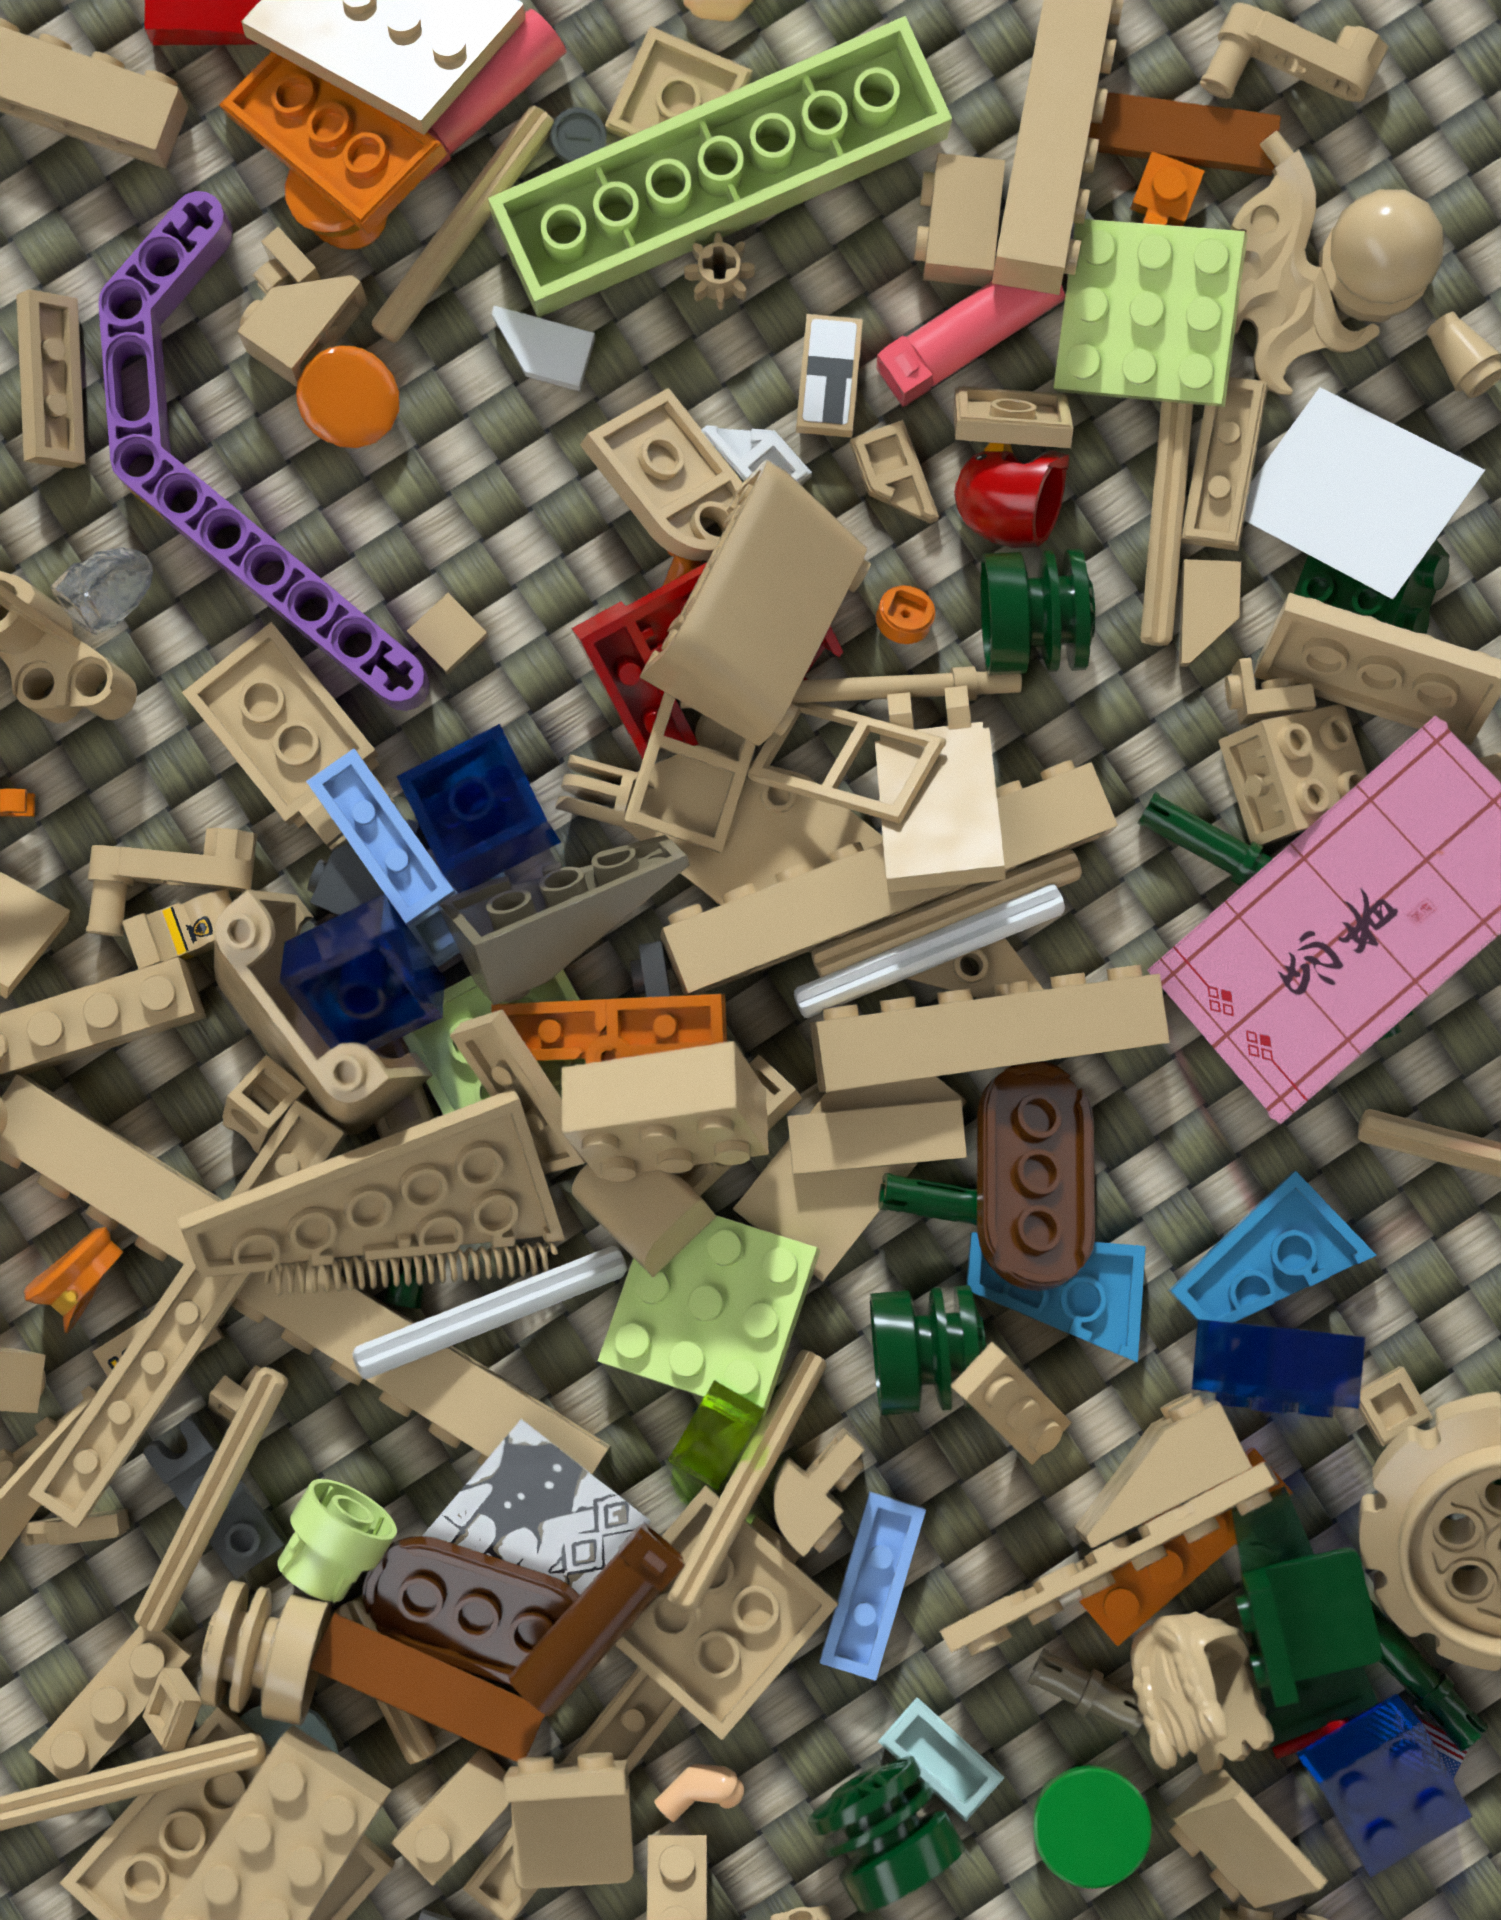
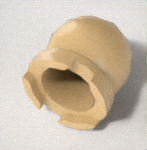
(1382, 254)

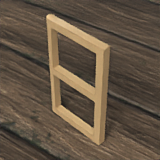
(658, 740)
(829, 791)

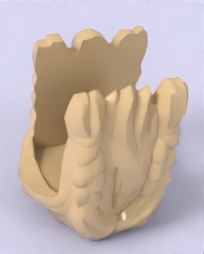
(1198, 1691)

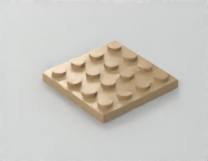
(165, 1834)

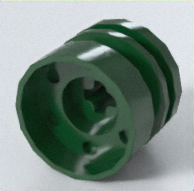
(1035, 611)
(922, 1348)
(892, 1844)

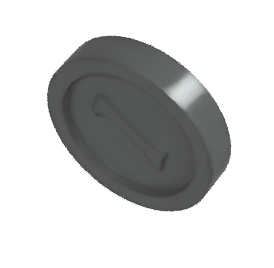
(577, 134)

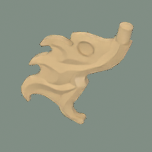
(1279, 287)

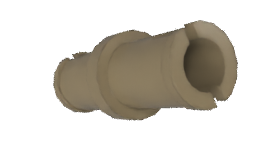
(1087, 1691)

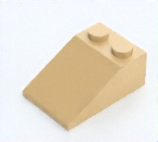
(1168, 1465)
(1241, 1842)

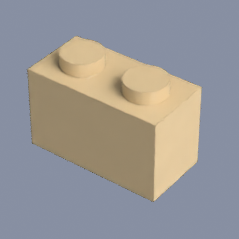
(962, 221)

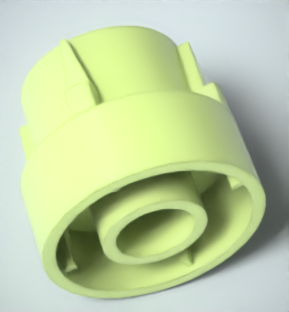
(334, 1539)

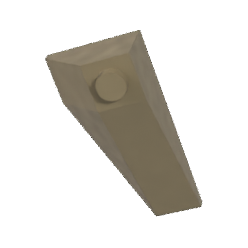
(536, 928)

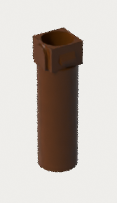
(597, 1619)

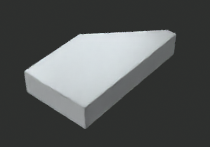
(546, 348)
(749, 449)

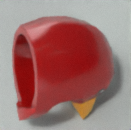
(1010, 499)

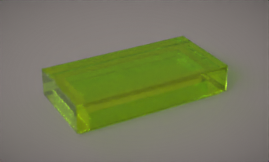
(716, 1434)

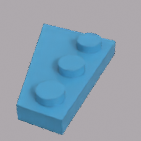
(1271, 1253)
(1094, 1305)

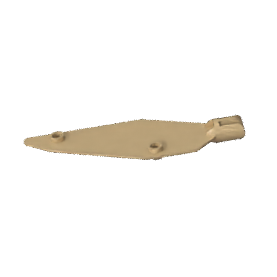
(766, 836)

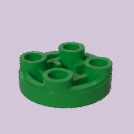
(1091, 1826)

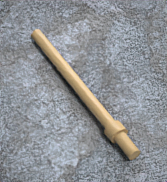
(918, 685)

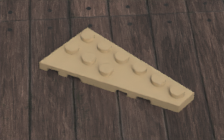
(403, 1196)

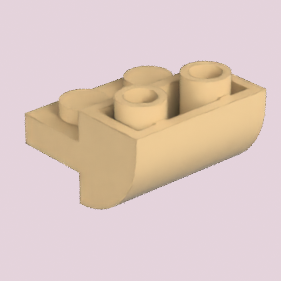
(802, 1500)

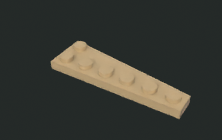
(1093, 1574)

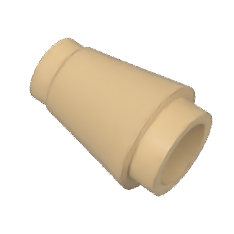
(1466, 356)

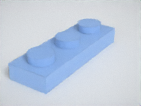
(381, 837)
(872, 1585)

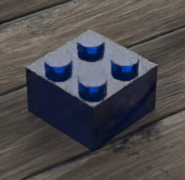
(478, 809)
(363, 977)
(1278, 1368)
(1384, 1784)

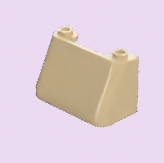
(759, 607)
(342, 1083)

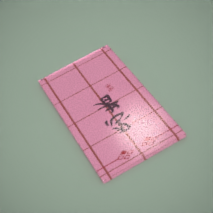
(1348, 923)

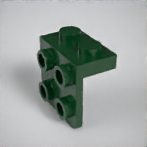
(1406, 610)
(1308, 1620)

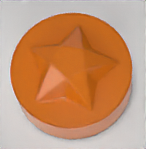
(905, 614)

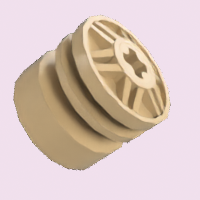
(263, 1652)

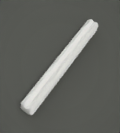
(929, 950)
(489, 1312)

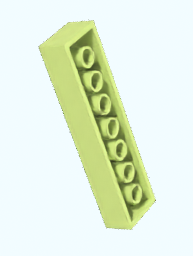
(721, 166)

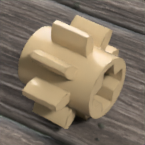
(735, 271)

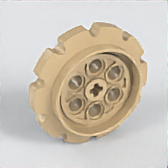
(1420, 1550)

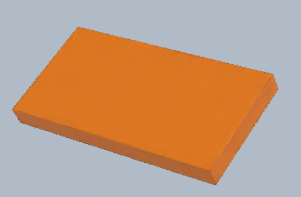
(332, 139)

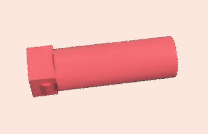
(506, 75)
(959, 337)

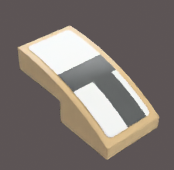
(829, 375)

